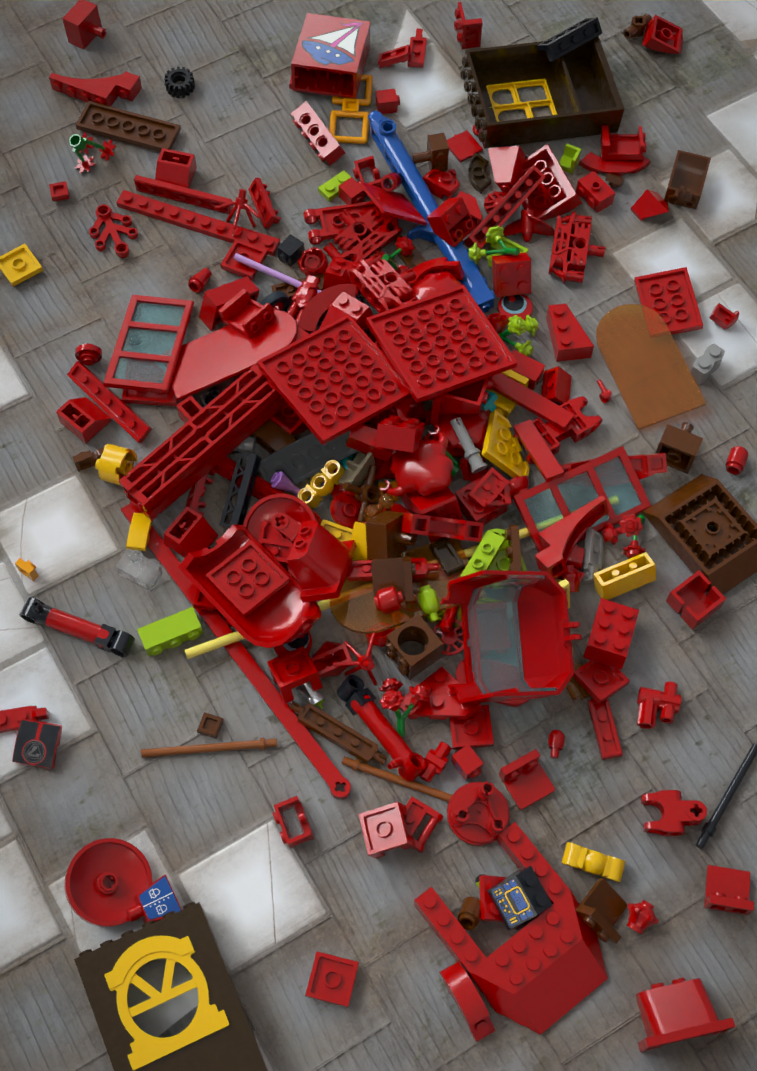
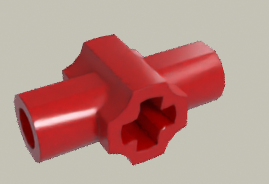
(669, 702)
(435, 761)

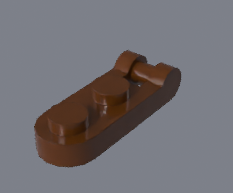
(513, 551)

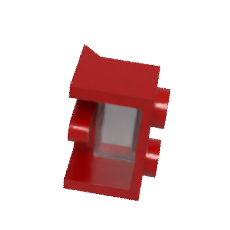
(367, 172)
(293, 821)

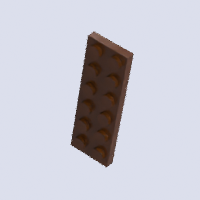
(127, 127)

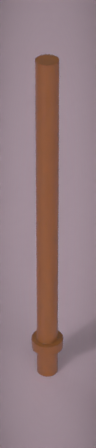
(262, 743)
(357, 765)

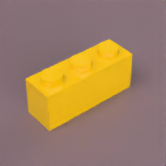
(625, 576)

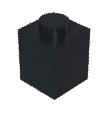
(290, 250)

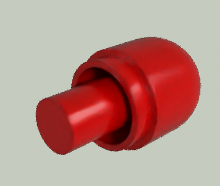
(556, 743)

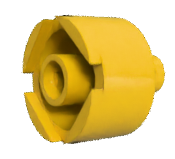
(115, 463)

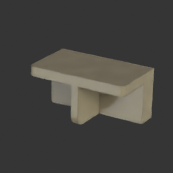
(358, 469)

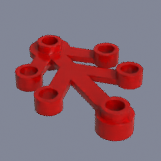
(105, 214)

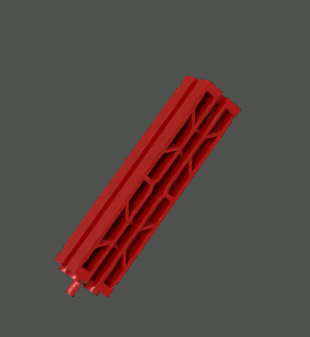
(201, 443)

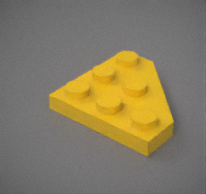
(502, 448)

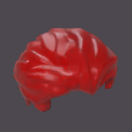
(313, 262)

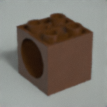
(413, 630)

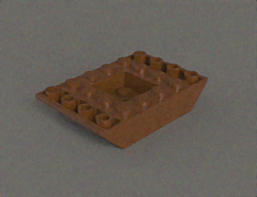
(723, 555)

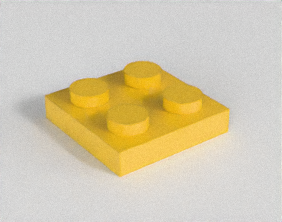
(19, 265)

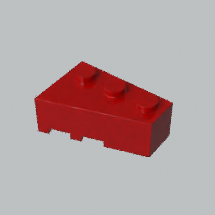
(567, 335)

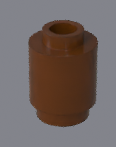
(469, 913)

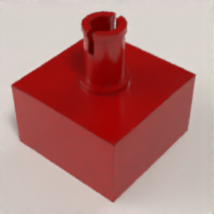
(83, 24)

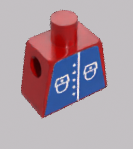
(154, 902)

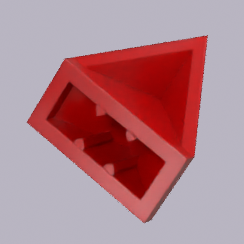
(649, 205)
(327, 655)

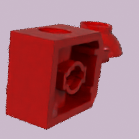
(484, 515)

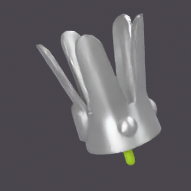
(315, 697)

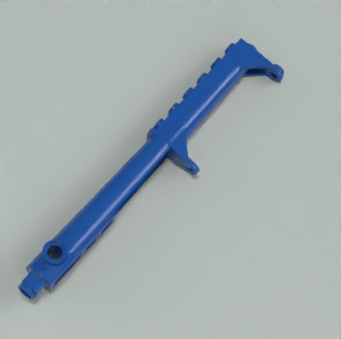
(400, 162)

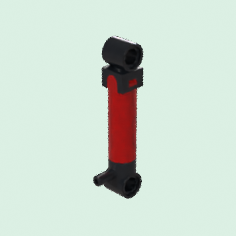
(102, 636)

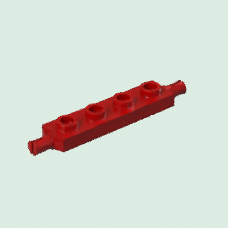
(362, 569)

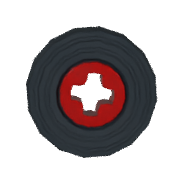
(278, 301)

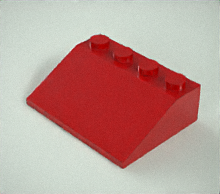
(555, 193)

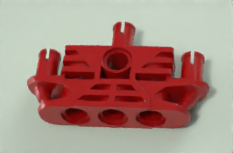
(579, 242)
(356, 245)
(382, 284)

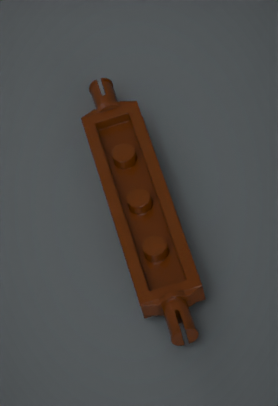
(337, 733)

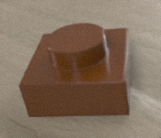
(614, 180)

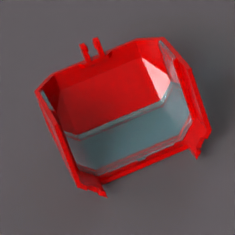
(513, 635)

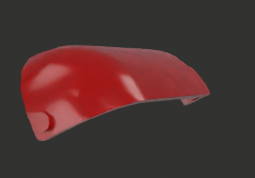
(273, 622)

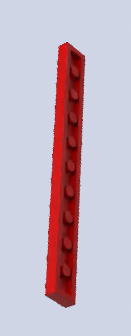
(195, 221)

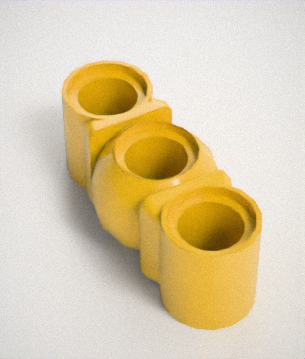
(314, 488)
(593, 862)

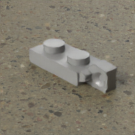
(592, 554)

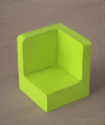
(570, 158)

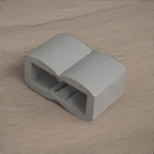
(707, 363)

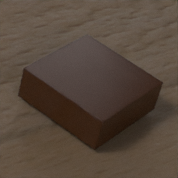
(210, 725)

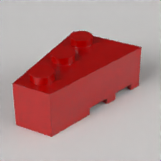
(217, 297)

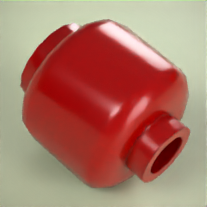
(388, 600)

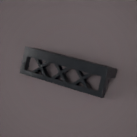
(571, 38)
(245, 491)

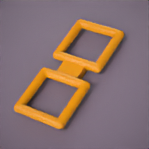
(350, 109)

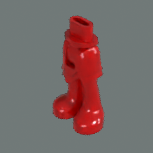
(304, 295)

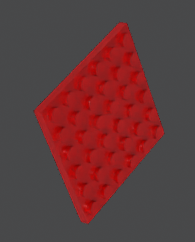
(440, 343)
(334, 378)

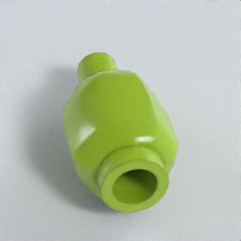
(429, 602)

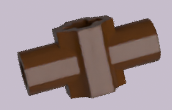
(637, 26)

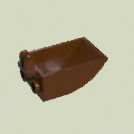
(687, 179)

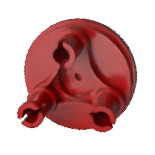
(478, 813)

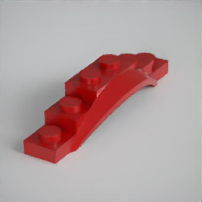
(643, 464)

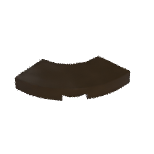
(477, 173)

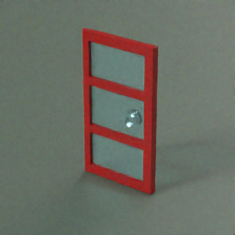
(149, 344)
(605, 476)

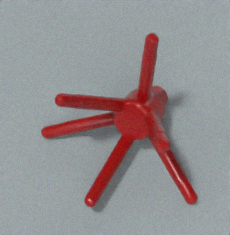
(240, 203)
(363, 662)

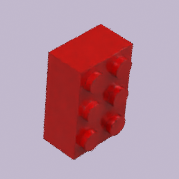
(611, 634)

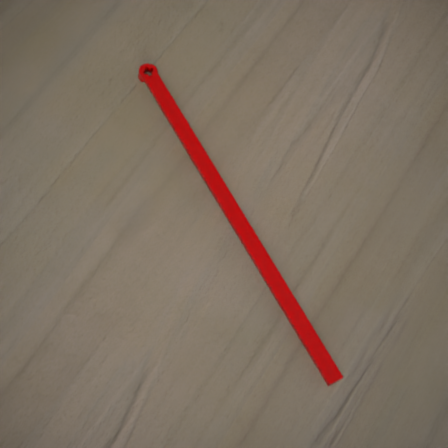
(248, 666)

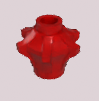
(573, 576)
(641, 916)

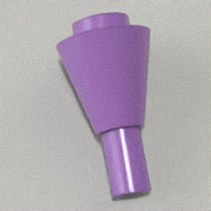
(282, 482)

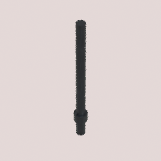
(710, 828)

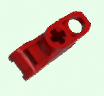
(674, 811)

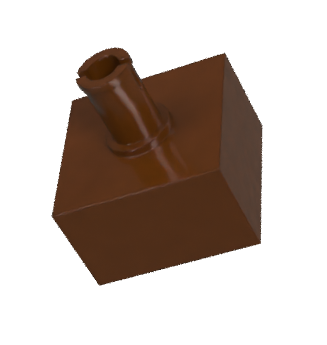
(679, 446)
(385, 536)

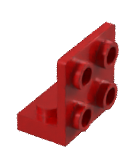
(468, 30)
(526, 780)
(728, 890)

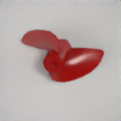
(527, 225)

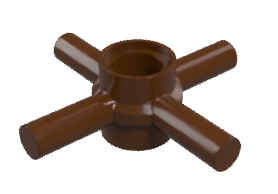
(365, 493)

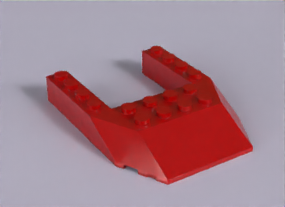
(543, 965)

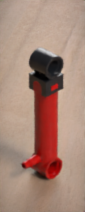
(361, 702)

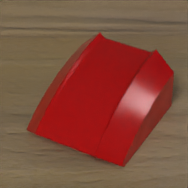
(663, 36)

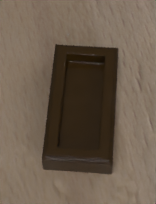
(447, 557)

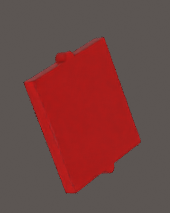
(463, 146)

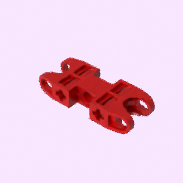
(578, 429)

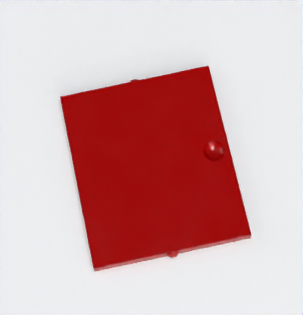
(393, 204)

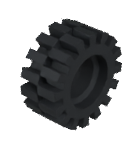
(179, 75)

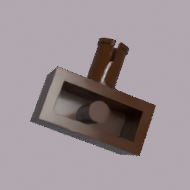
(436, 153)

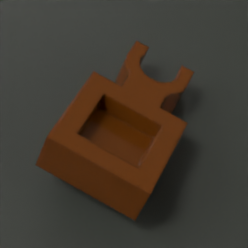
(87, 459)

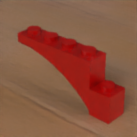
(98, 90)
(563, 535)

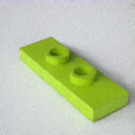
(485, 553)

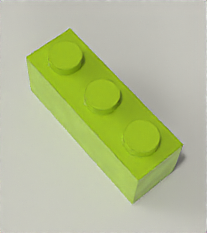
(170, 631)

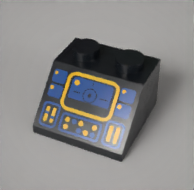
(519, 897)

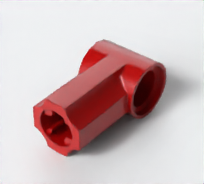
(648, 702)

